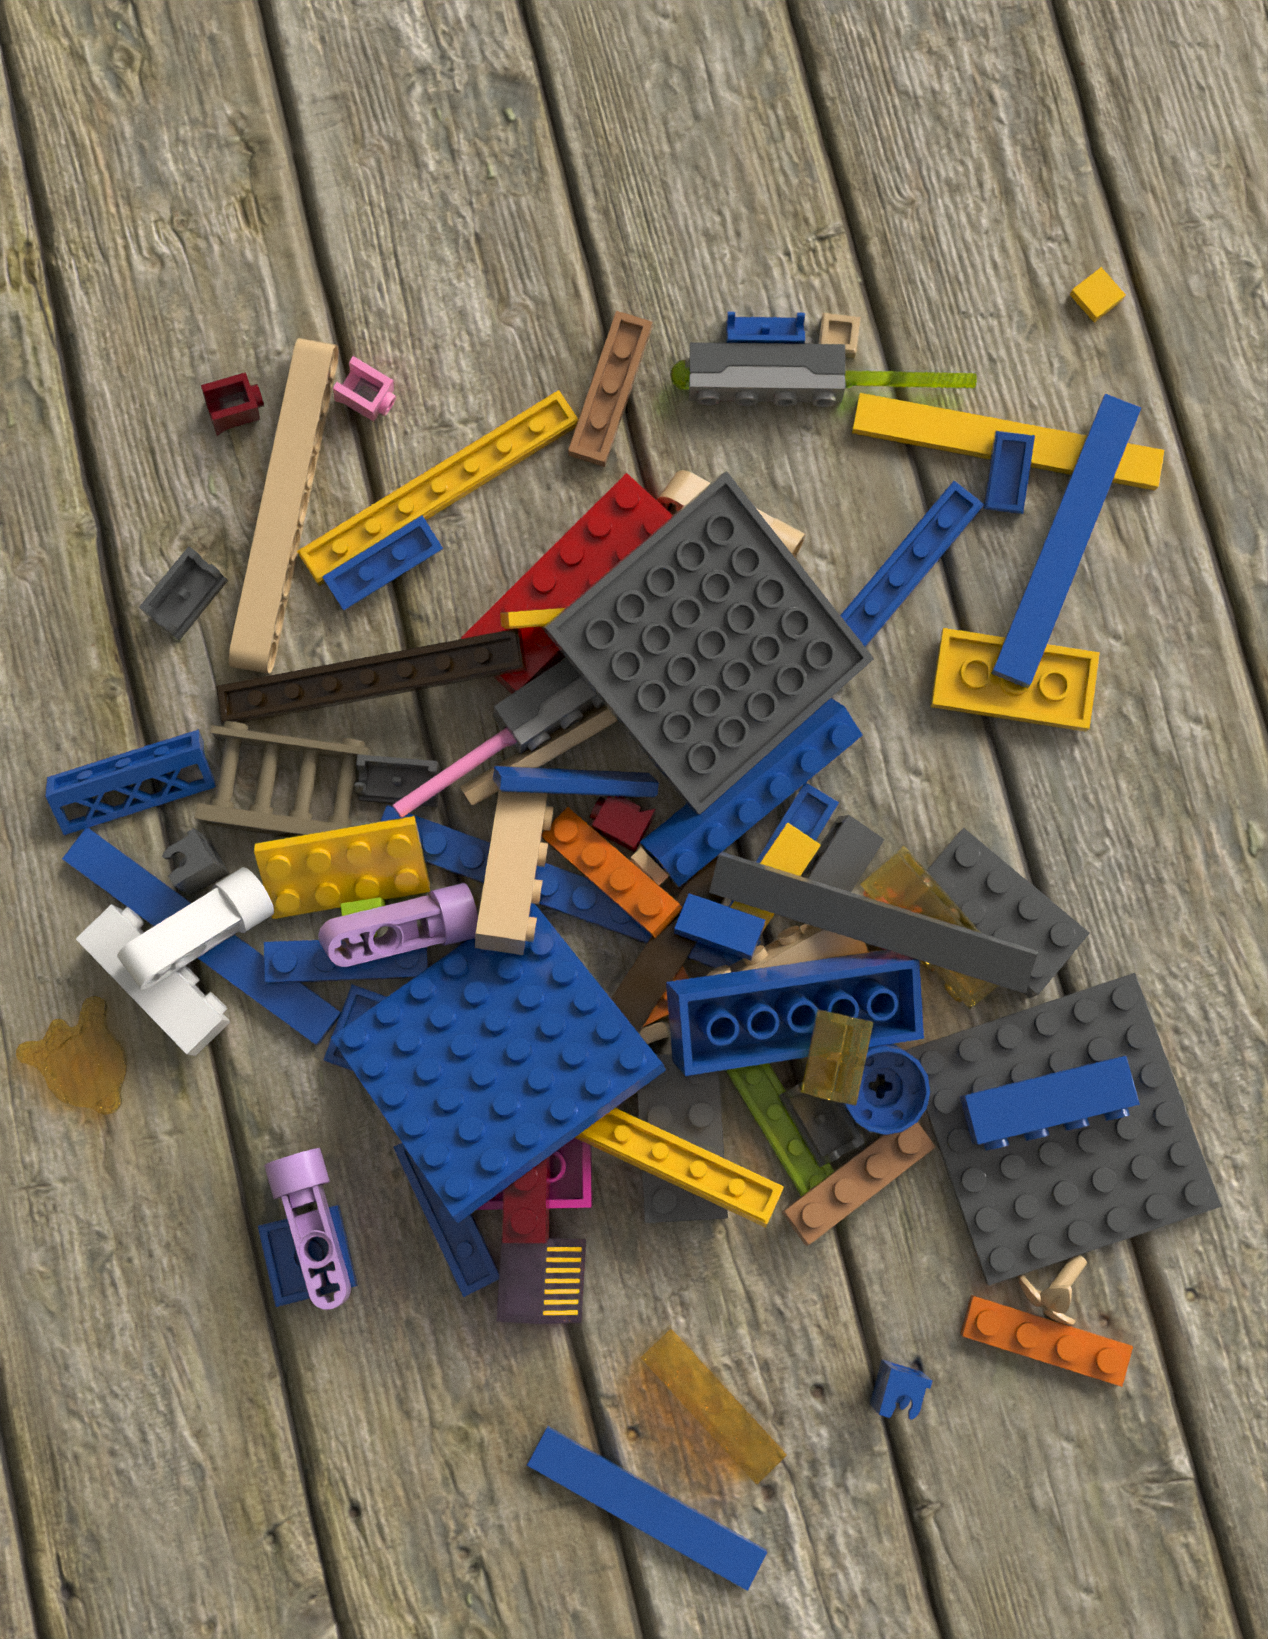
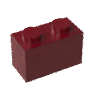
(528, 1207)

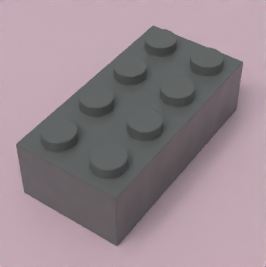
(1007, 906)
(692, 1112)

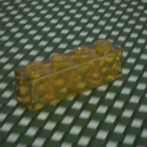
(908, 885)
(713, 1404)

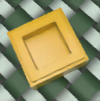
(1097, 294)

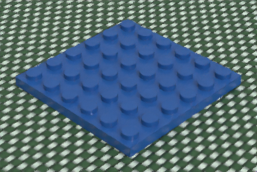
(495, 1062)

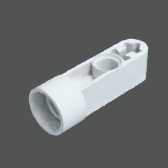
(230, 908)

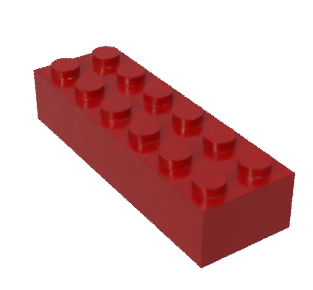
(570, 567)

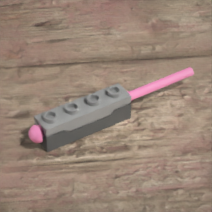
(526, 722)

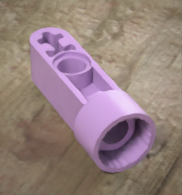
(444, 915)
(299, 1183)

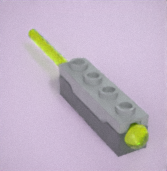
(788, 374)

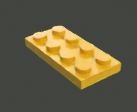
(1056, 698)
(342, 866)

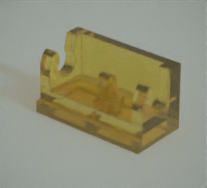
(837, 1057)

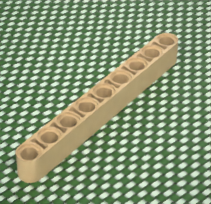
(283, 506)

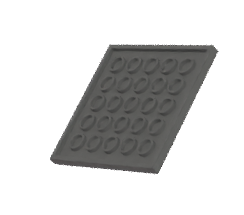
(709, 643)
(1078, 1185)

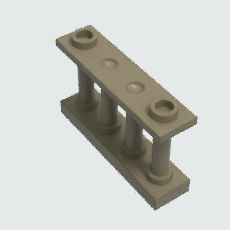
(260, 814)

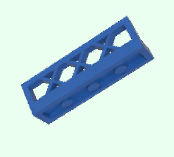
(128, 769)

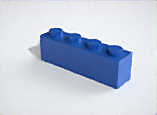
(1048, 1101)

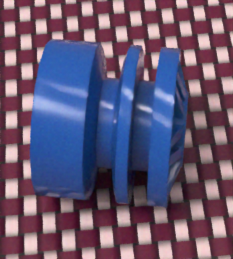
(900, 1099)

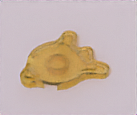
(81, 1062)

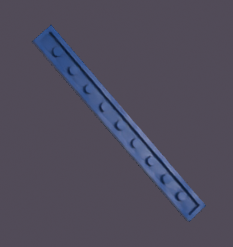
(560, 888)

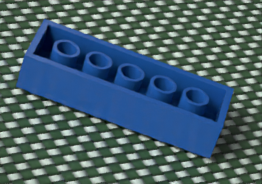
(773, 1010)

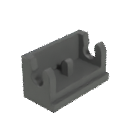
(183, 593)
(393, 778)
(843, 854)
(199, 867)
(822, 1125)

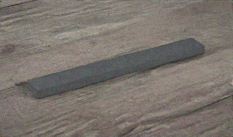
(874, 922)

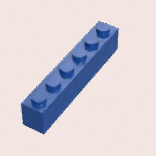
(692, 840)

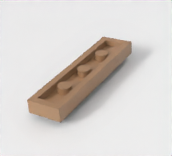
(610, 388)
(856, 1182)

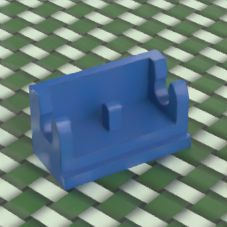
(765, 329)
(899, 1385)

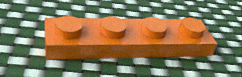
(612, 872)
(1046, 1340)

